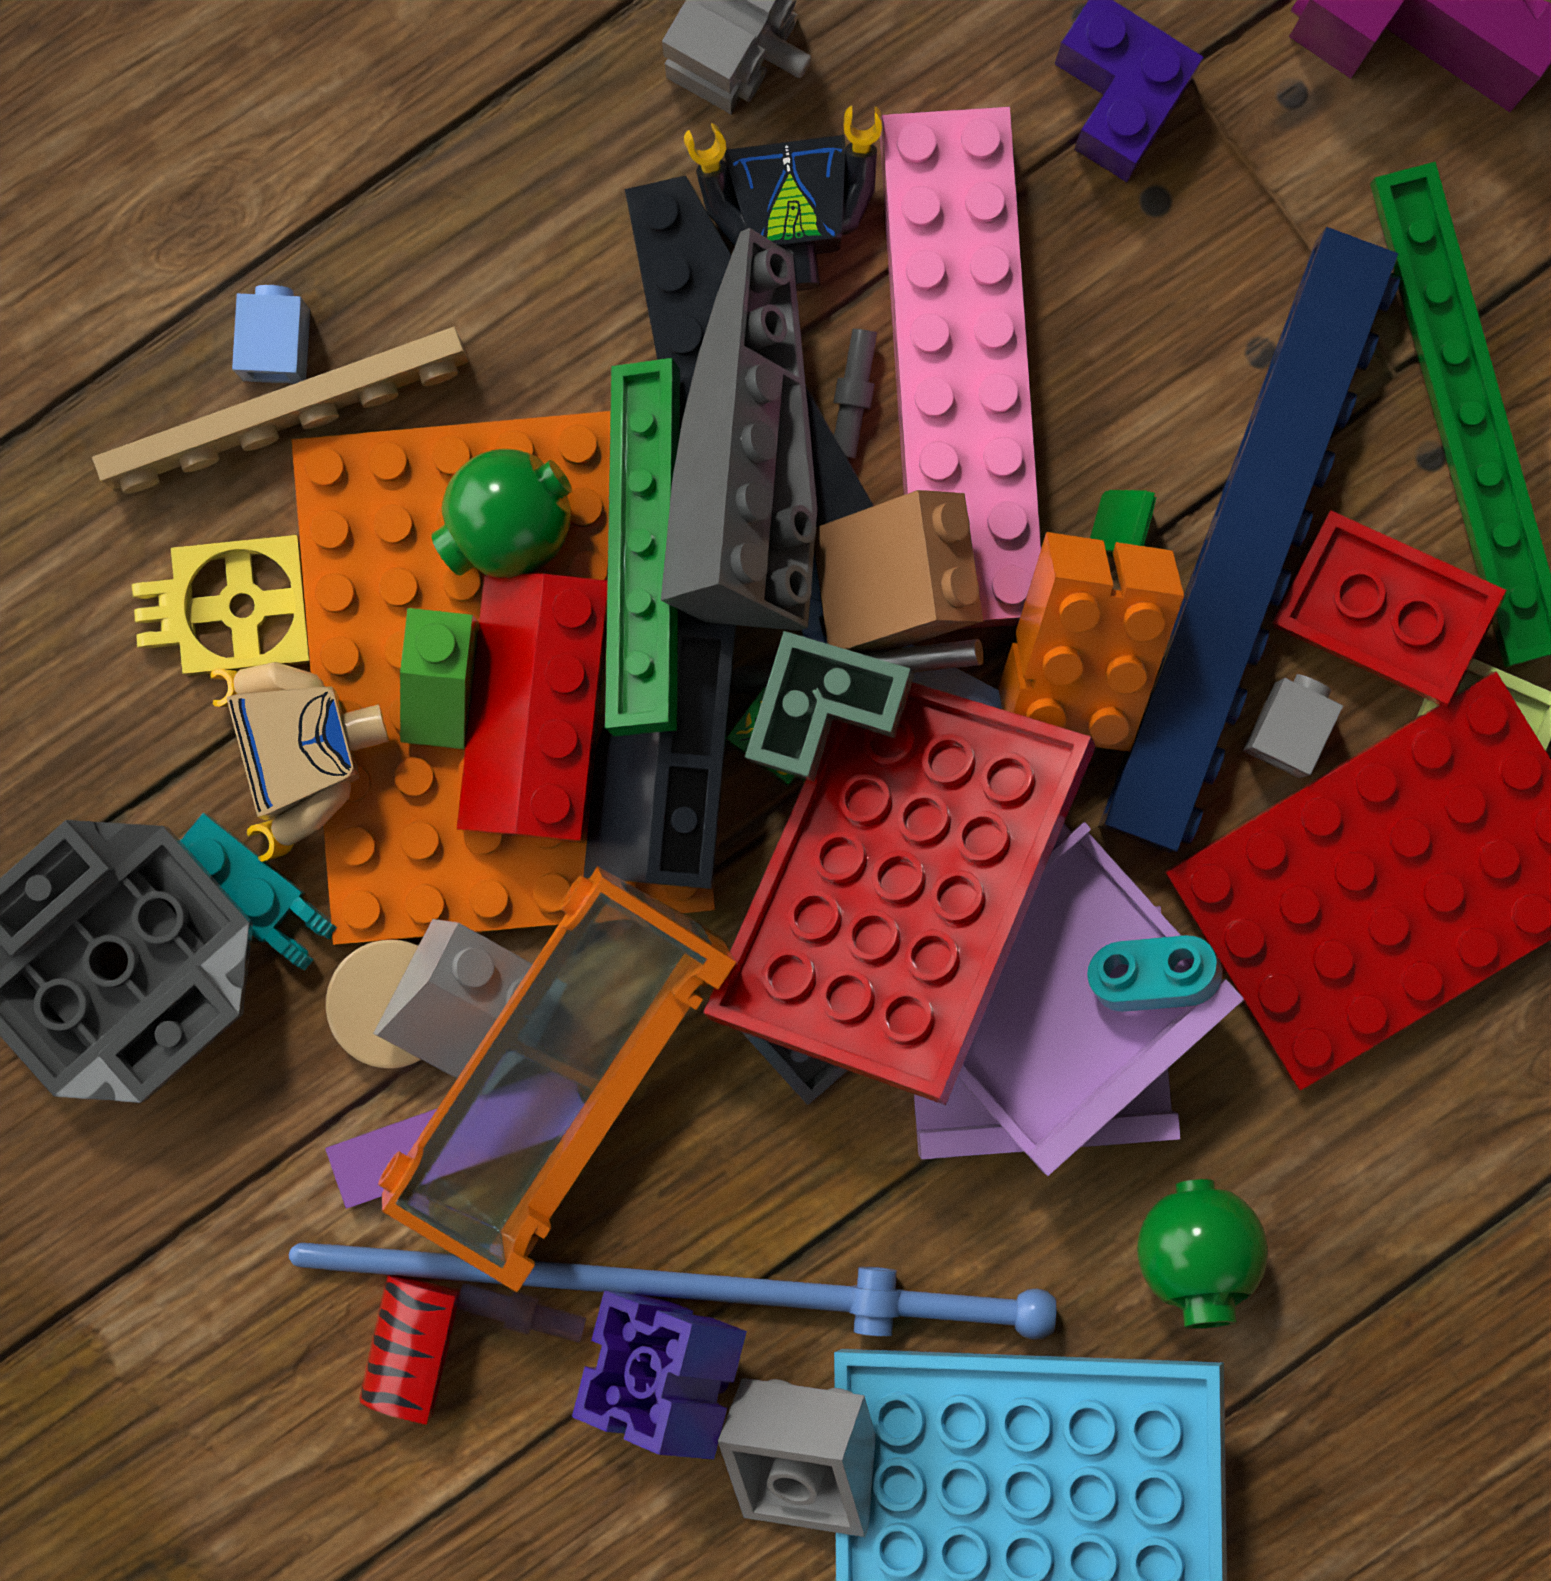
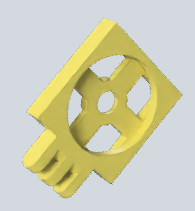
(181, 611)

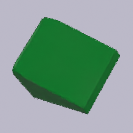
(1123, 518)

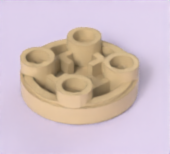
(360, 997)

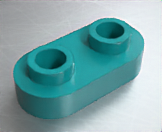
(1151, 974)

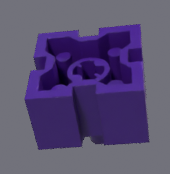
(659, 1375)

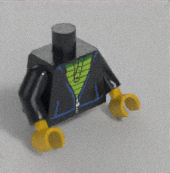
(791, 191)

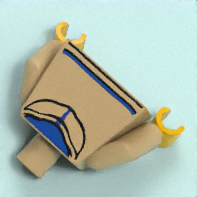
(295, 748)

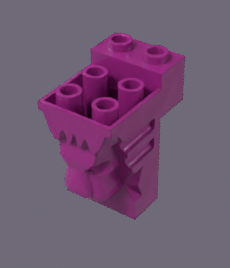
(1485, 43)

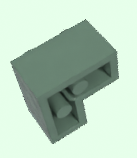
(812, 688)

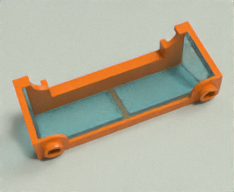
(552, 1075)

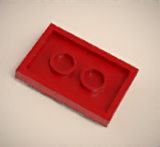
(1389, 609)

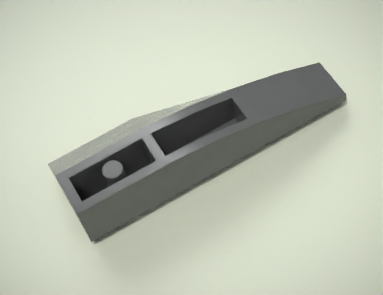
(745, 456)

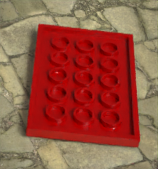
(1383, 882)
(902, 889)

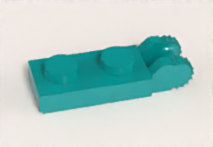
(255, 888)

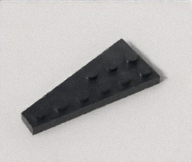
(681, 274)

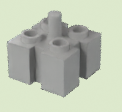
(721, 47)

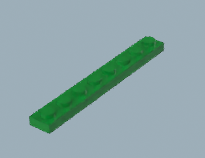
(1467, 406)

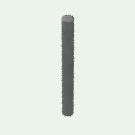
(916, 658)

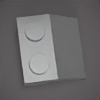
(450, 996)
(800, 1455)

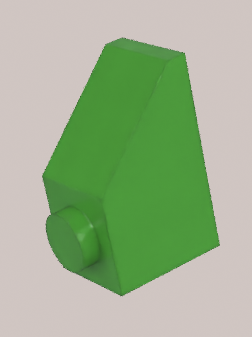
(437, 677)

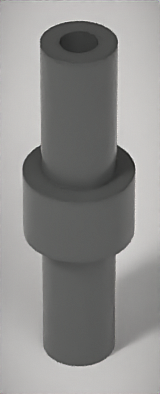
(854, 390)

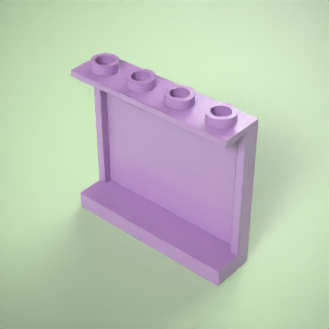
(1047, 1049)

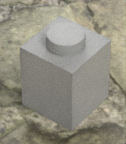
(1294, 725)

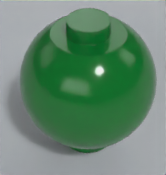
(504, 514)
(1202, 1252)

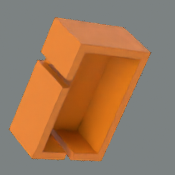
(1092, 645)

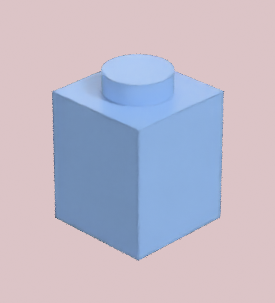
(271, 336)

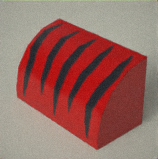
(409, 1348)

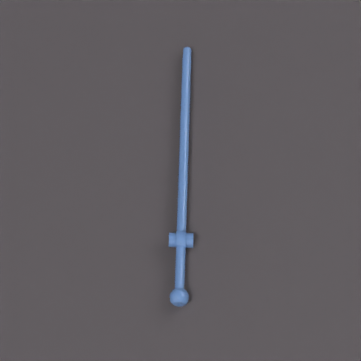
(871, 1300)

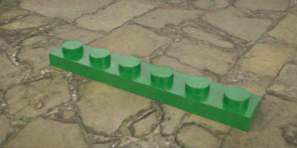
(639, 625)

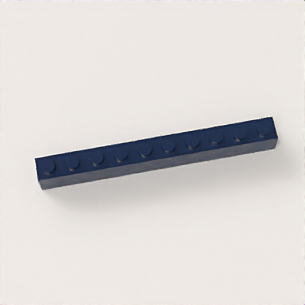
(1249, 540)

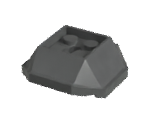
(182, 947)

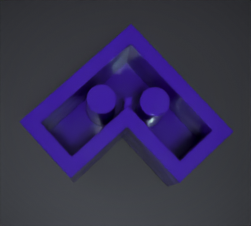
(1138, 74)

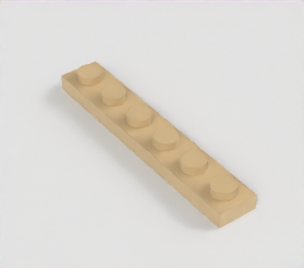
(258, 420)

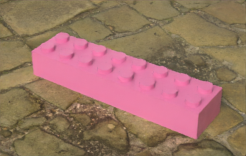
(963, 336)

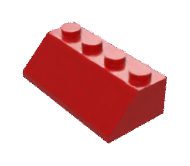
(534, 707)

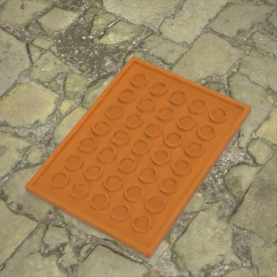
(364, 561)

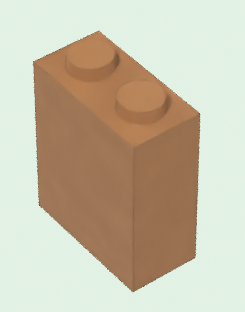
(898, 572)

